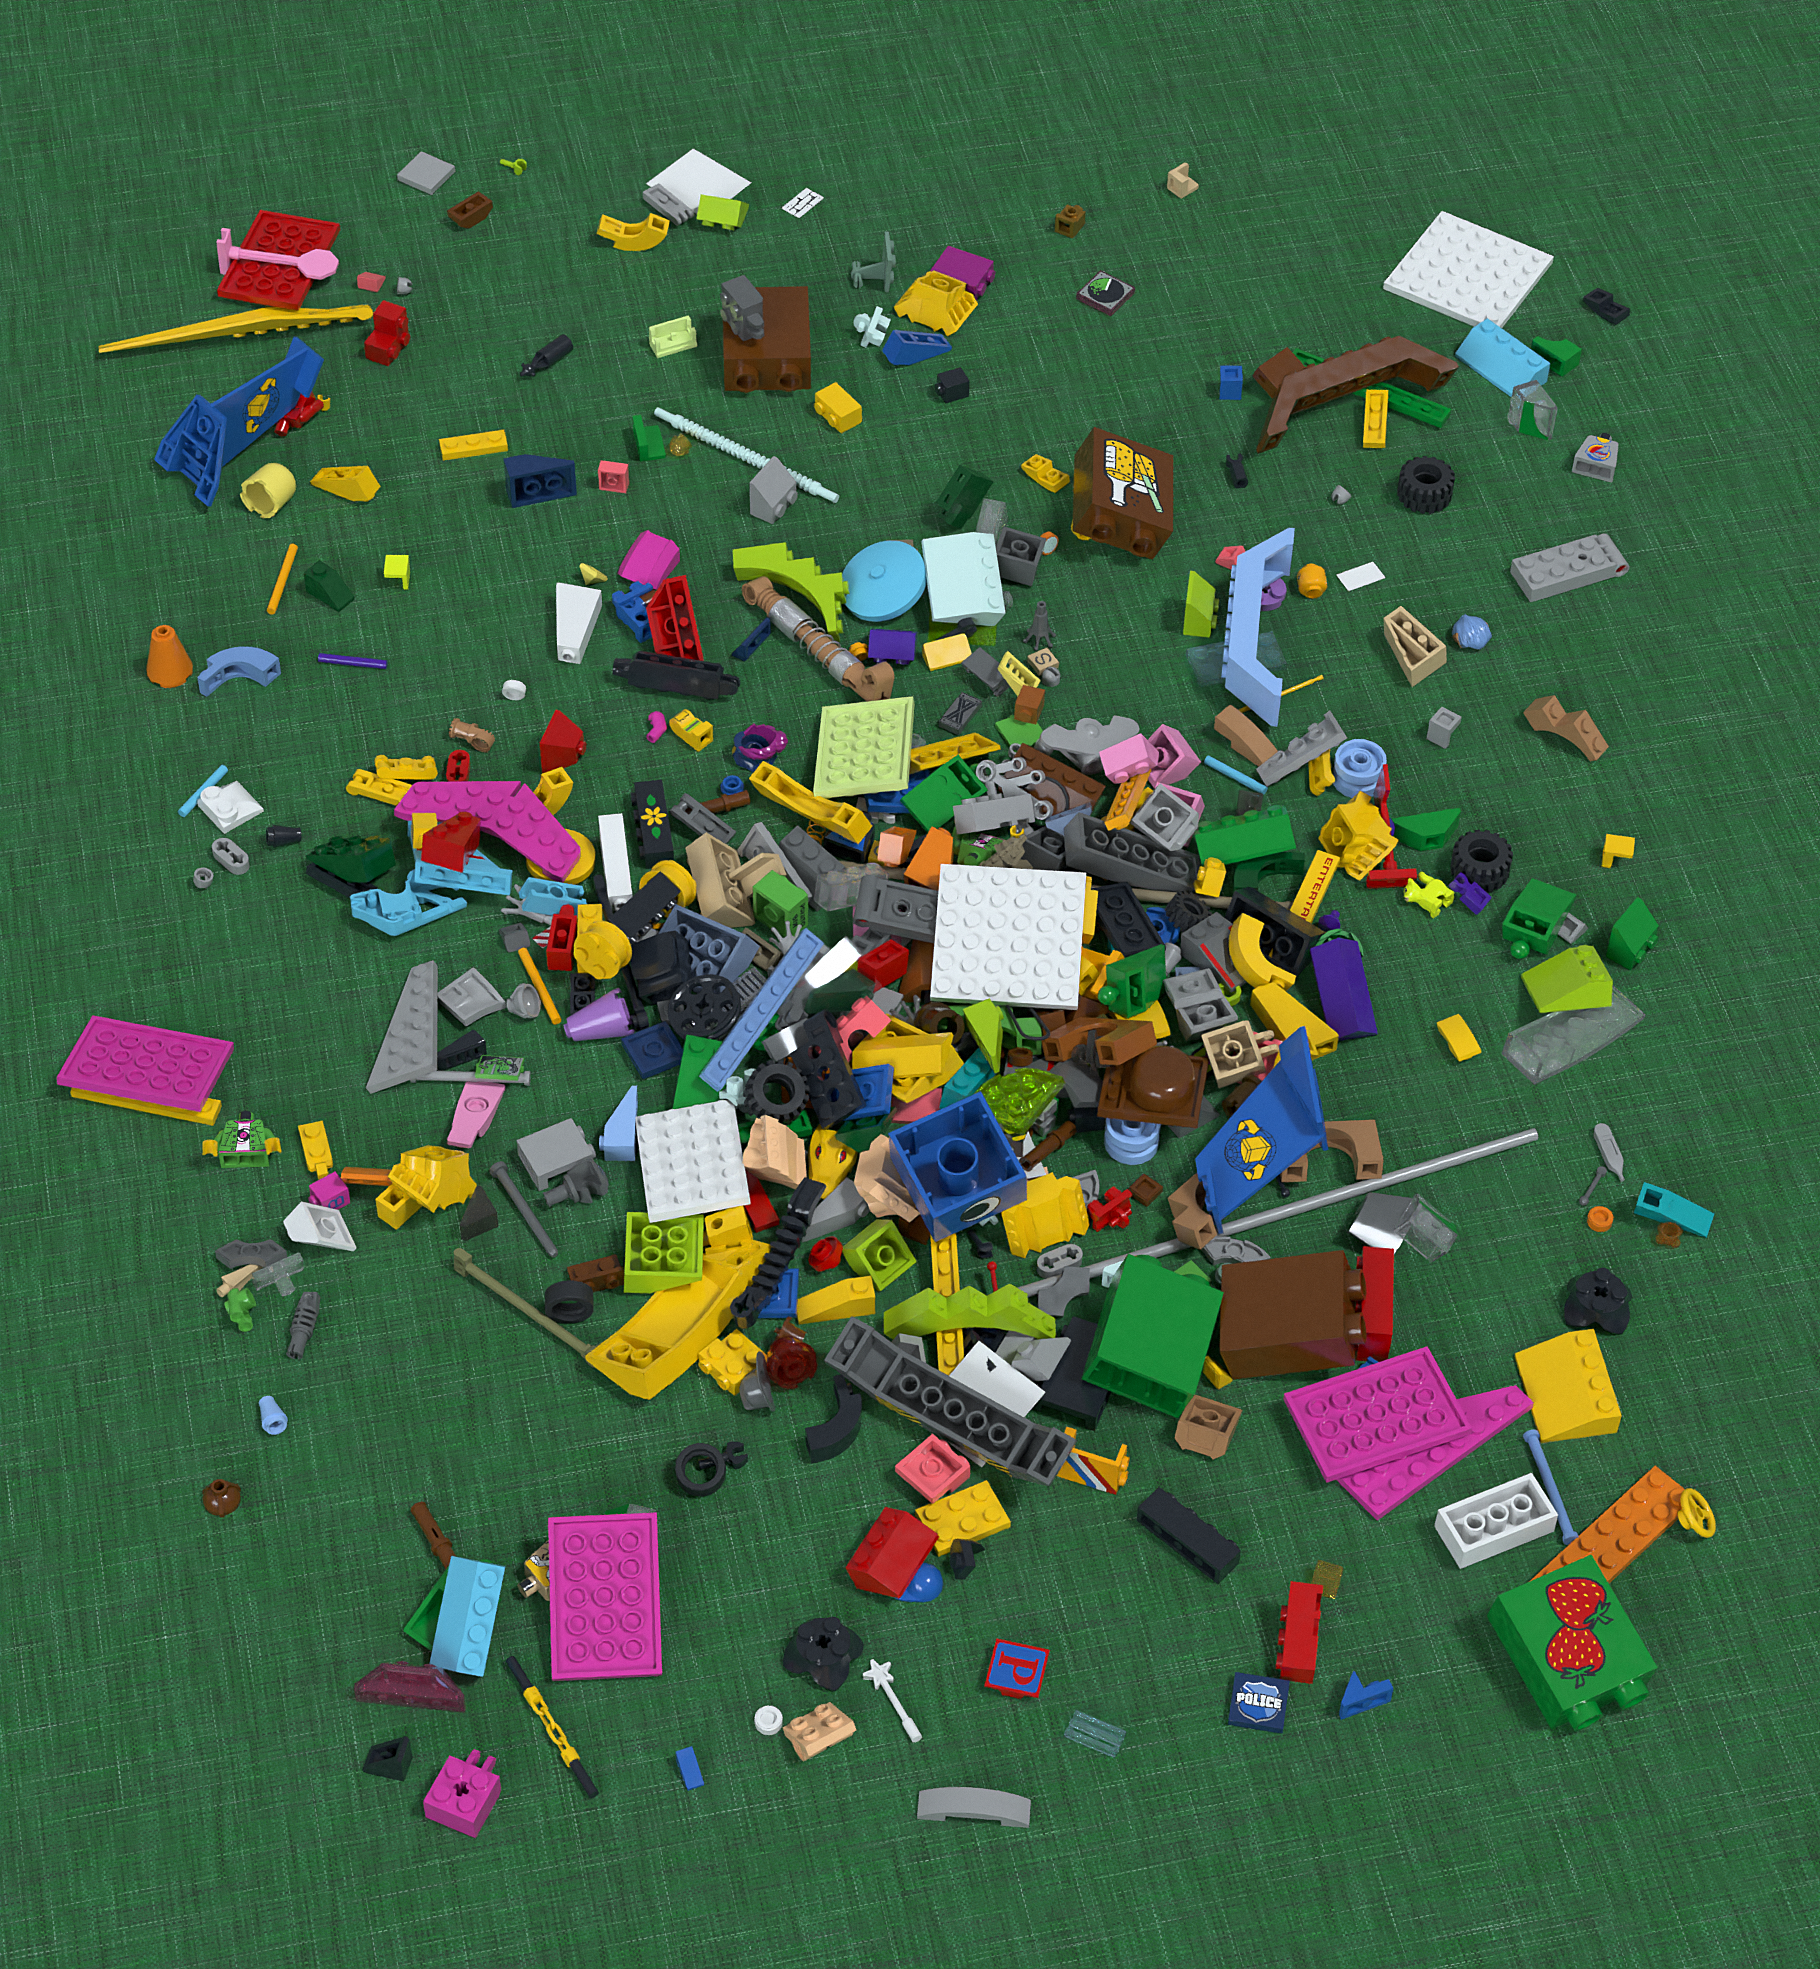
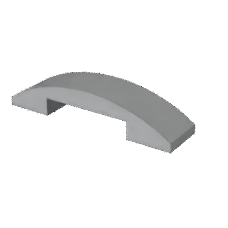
(974, 1803)

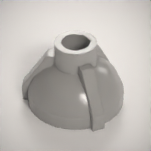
(524, 1001)

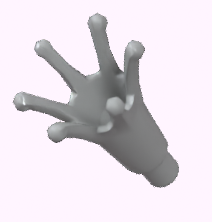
(535, 916)
(785, 943)

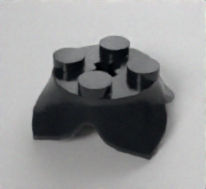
(1599, 1299)
(829, 1665)

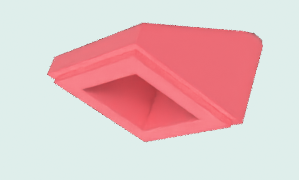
(370, 281)
(1229, 556)

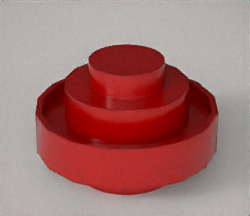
(826, 1254)

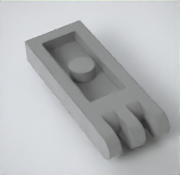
(668, 204)

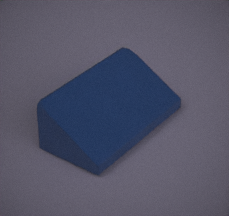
(753, 640)

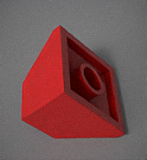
(561, 743)

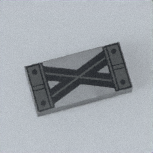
(960, 713)

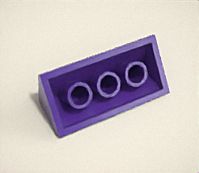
(1343, 989)

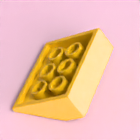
(911, 1088)
(1569, 1387)

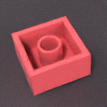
(613, 476)

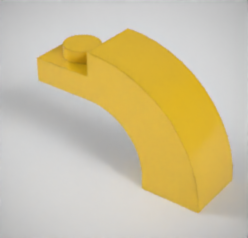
(634, 236)
(554, 789)

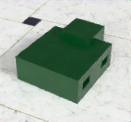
(965, 495)

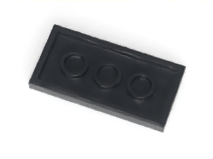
(1125, 920)

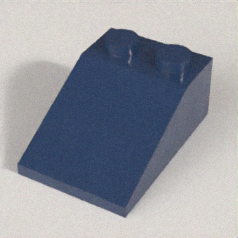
(538, 479)

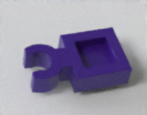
(1472, 894)

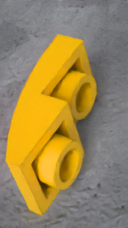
(1042, 472)
(1459, 1037)

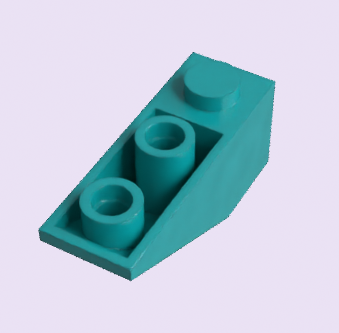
(1669, 1207)

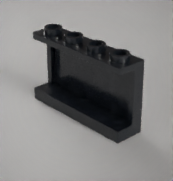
(1065, 1388)

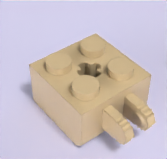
(1240, 1039)

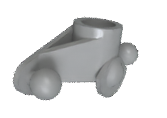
(1087, 740)

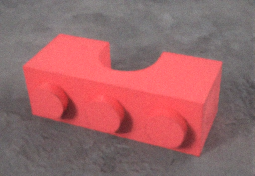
(864, 1016)

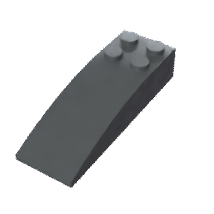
(1127, 857)

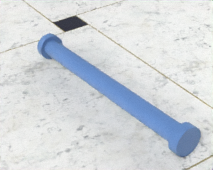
(1532, 1438)

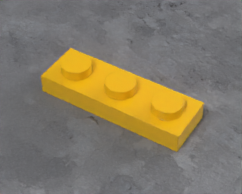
(1375, 419)
(473, 445)

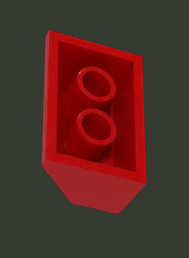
(891, 1553)

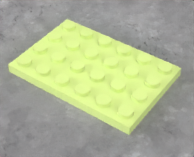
(864, 748)

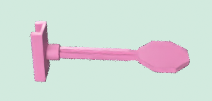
(313, 264)

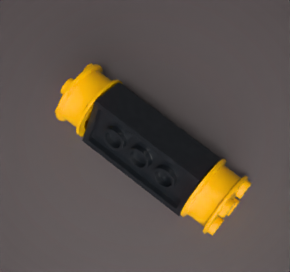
(609, 943)

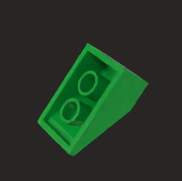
(690, 1088)

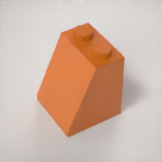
(926, 864)

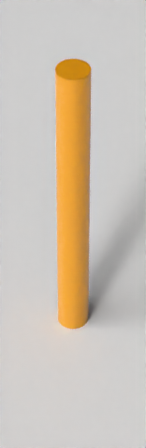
(282, 578)
(539, 985)

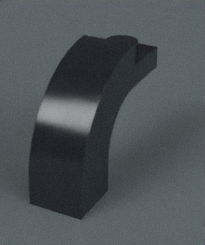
(838, 1434)

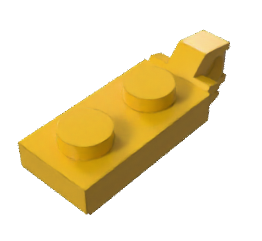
(316, 1148)

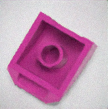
(650, 559)

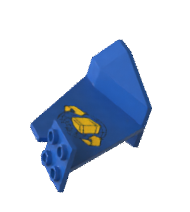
(215, 433)
(1265, 1133)

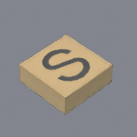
(1041, 660)

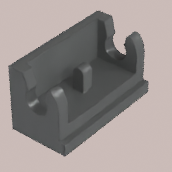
(985, 668)

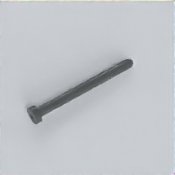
(499, 1171)

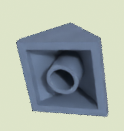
(1060, 820)

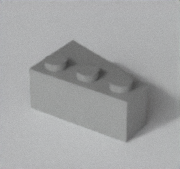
(992, 812)

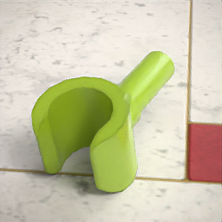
(517, 166)

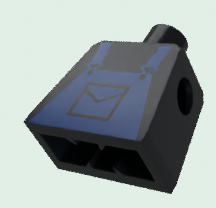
(847, 849)

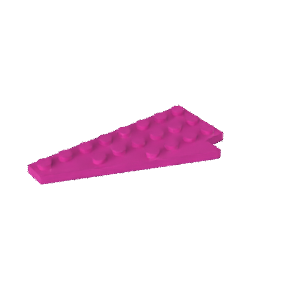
(1393, 1482)

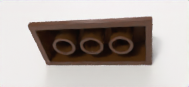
(1077, 785)

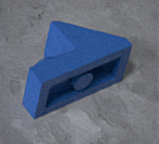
(1361, 1699)

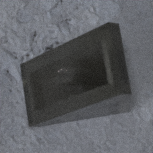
(479, 1215)

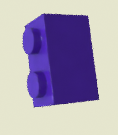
(892, 644)

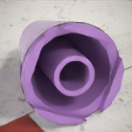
(601, 1019)

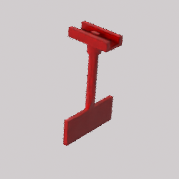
(1390, 875)

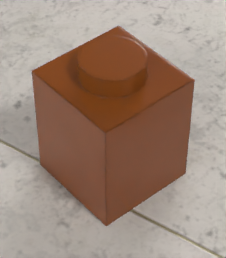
(1029, 704)

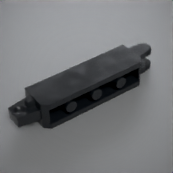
(676, 675)

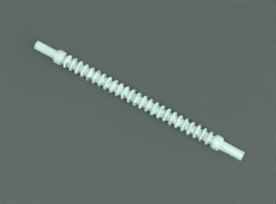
(678, 422)

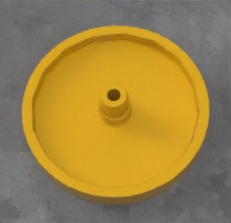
(582, 868)

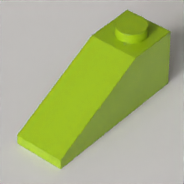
(986, 1028)

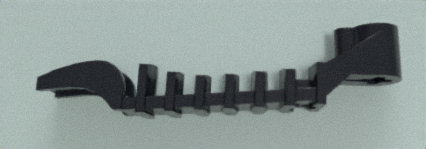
(799, 1216)

